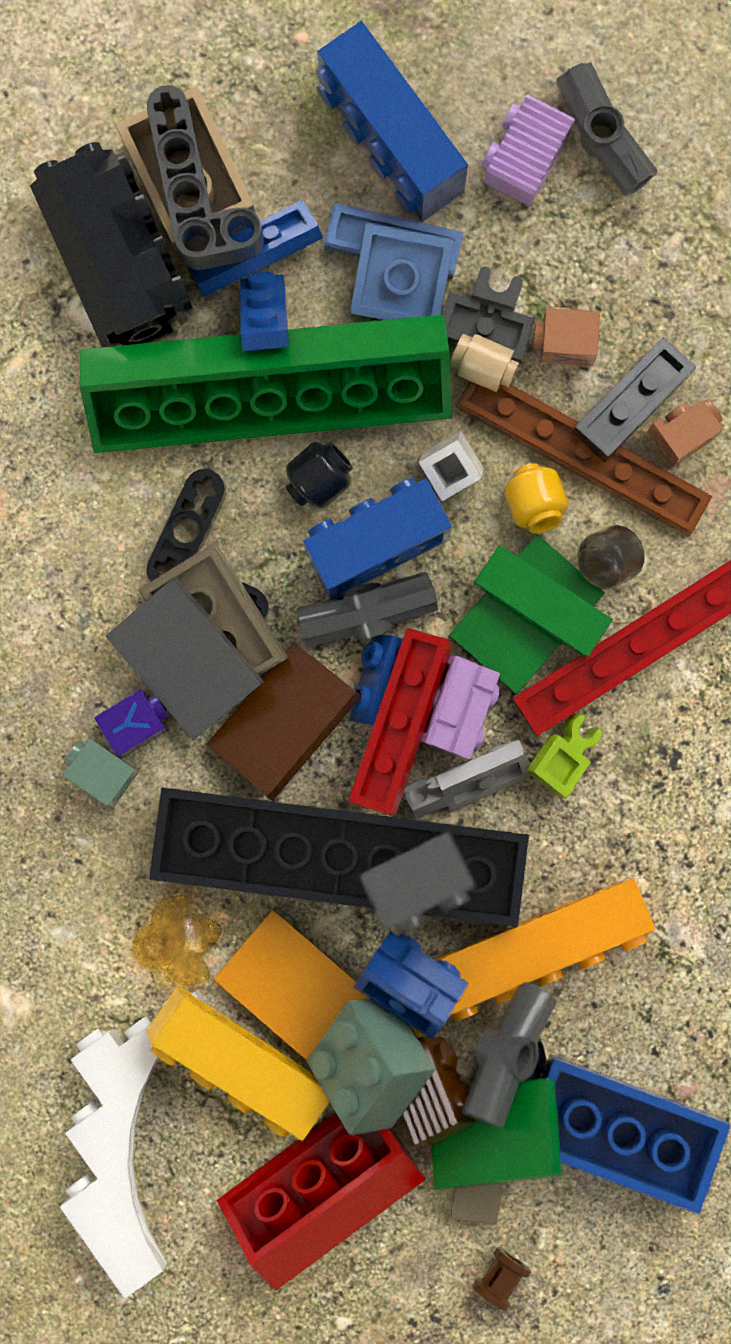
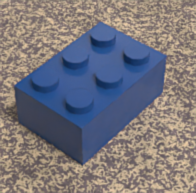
(377, 537)

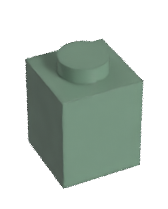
(99, 772)

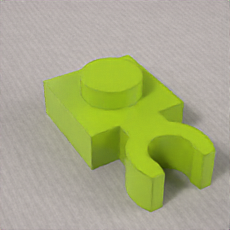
(561, 759)

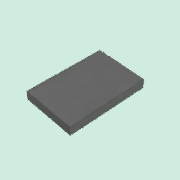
(184, 658)

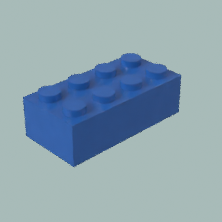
(390, 122)
(635, 1135)

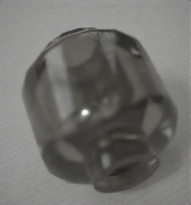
(610, 557)

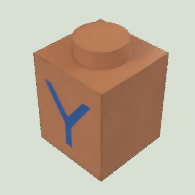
(568, 336)

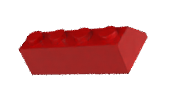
(316, 1196)

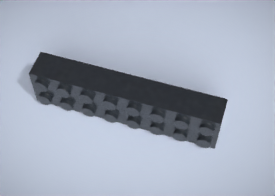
(322, 852)

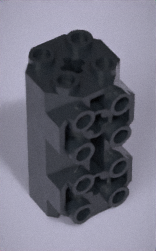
(110, 247)

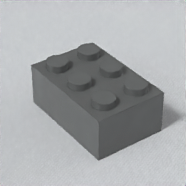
(417, 882)

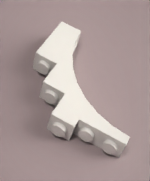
(108, 1208)

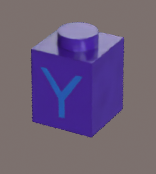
(133, 722)

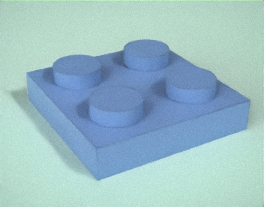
(401, 273)

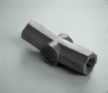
(590, 107)
(367, 610)
(508, 1055)

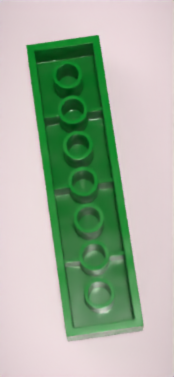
(220, 393)

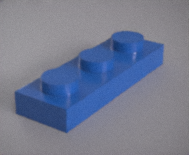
(283, 235)
(263, 311)

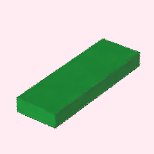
(543, 601)

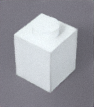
(451, 465)

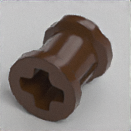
(501, 1279)

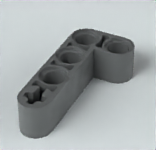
(189, 178)

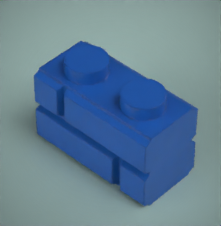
(411, 983)

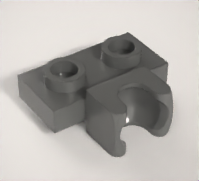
(489, 315)

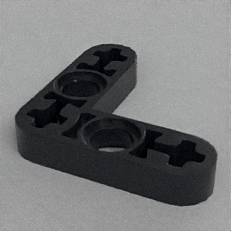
(170, 548)

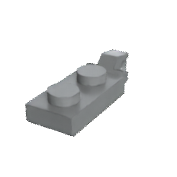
(469, 780)

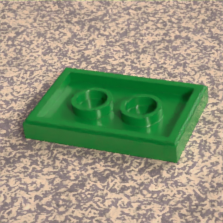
(508, 641)
(517, 1152)

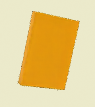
(288, 983)

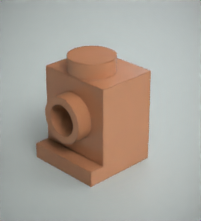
(686, 430)

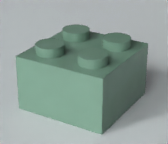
(369, 1066)

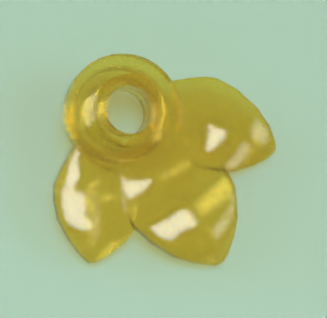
(183, 939)

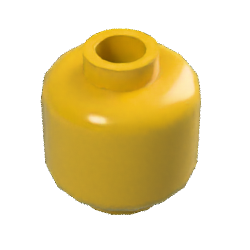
(536, 498)

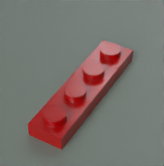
(400, 722)

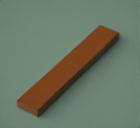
(551, 436)

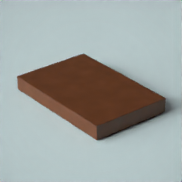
(283, 721)

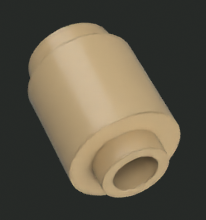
(484, 362)

